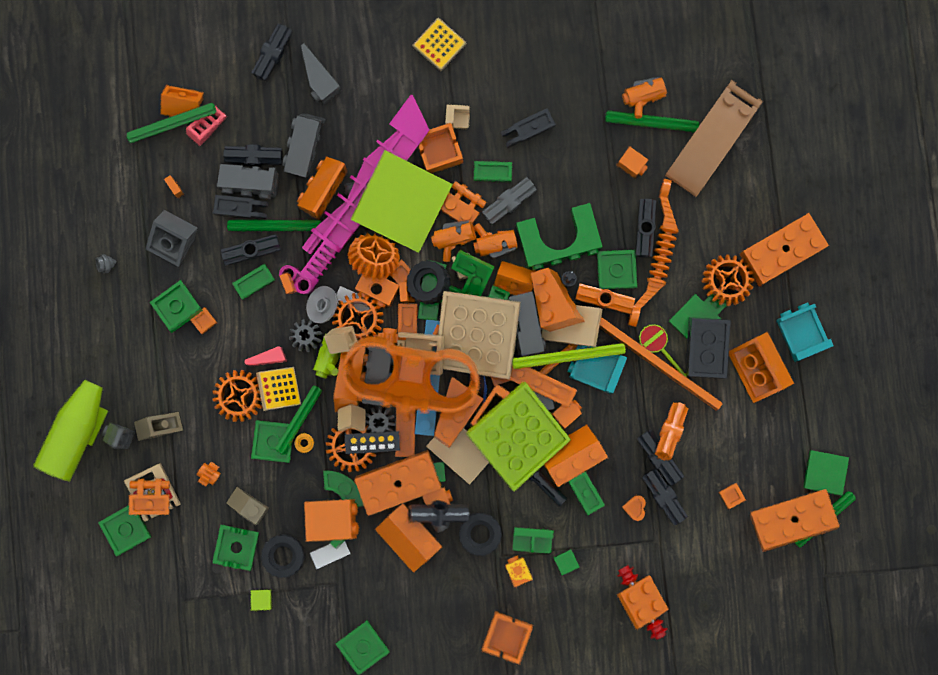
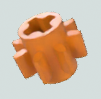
(390, 334)
(208, 474)

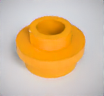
(299, 447)

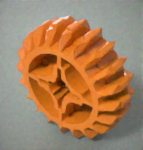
(373, 256)
(734, 284)
(373, 310)
(230, 400)
(335, 450)

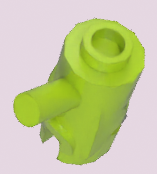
(326, 362)

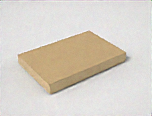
(578, 334)
(461, 457)

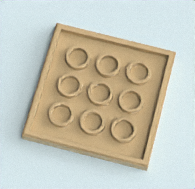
(481, 329)

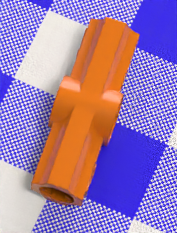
(617, 301)
(671, 431)

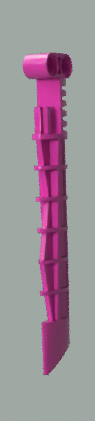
(338, 226)

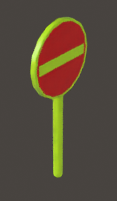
(655, 339)

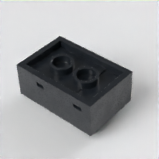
(707, 347)

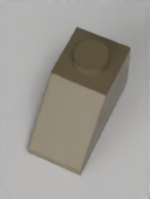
(158, 426)
(247, 506)

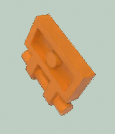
(458, 209)
(149, 503)

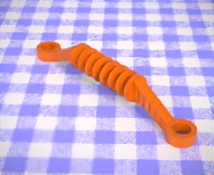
(669, 227)

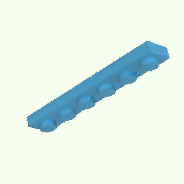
(426, 421)

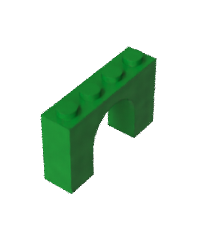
(538, 254)

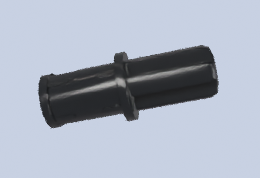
(569, 278)

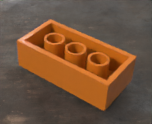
(769, 260)
(414, 472)
(775, 526)

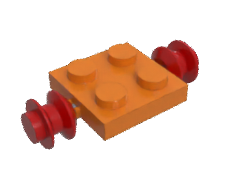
(642, 602)

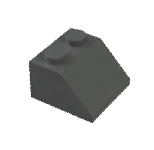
(171, 237)

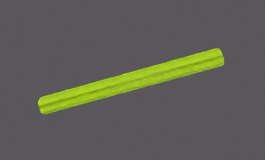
(566, 356)

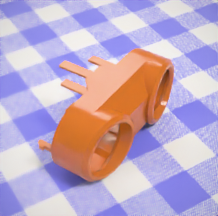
(410, 380)

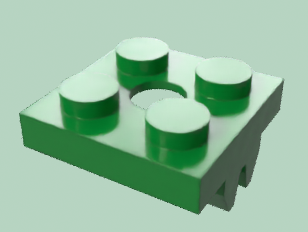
(223, 553)

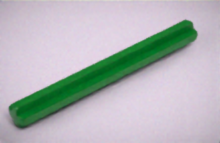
(652, 121)
(172, 122)
(272, 225)

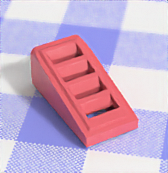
(204, 134)
(271, 356)

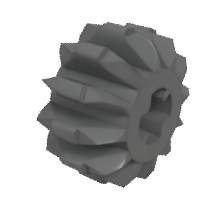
(299, 339)
(378, 416)

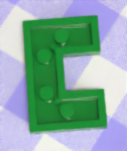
(476, 271)

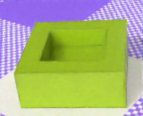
(261, 600)

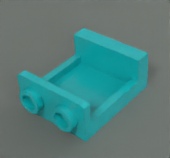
(803, 332)
(598, 372)

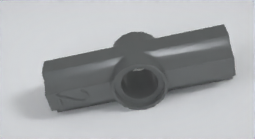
(509, 201)

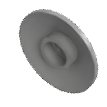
(321, 304)

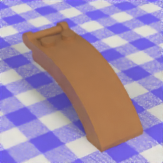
(713, 139)

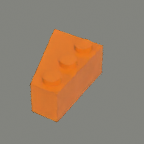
(553, 301)
(342, 394)
(452, 423)

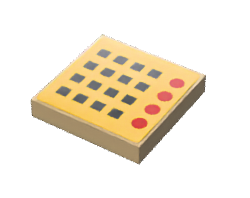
(439, 44)
(278, 388)

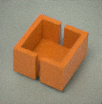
(438, 149)
(507, 637)

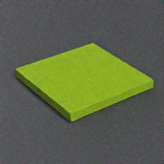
(401, 201)
(518, 436)

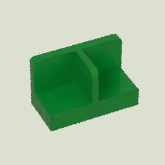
(586, 493)
(532, 540)

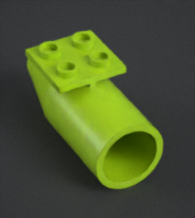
(72, 430)

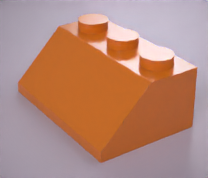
(322, 187)
(760, 367)
(575, 457)
(409, 540)

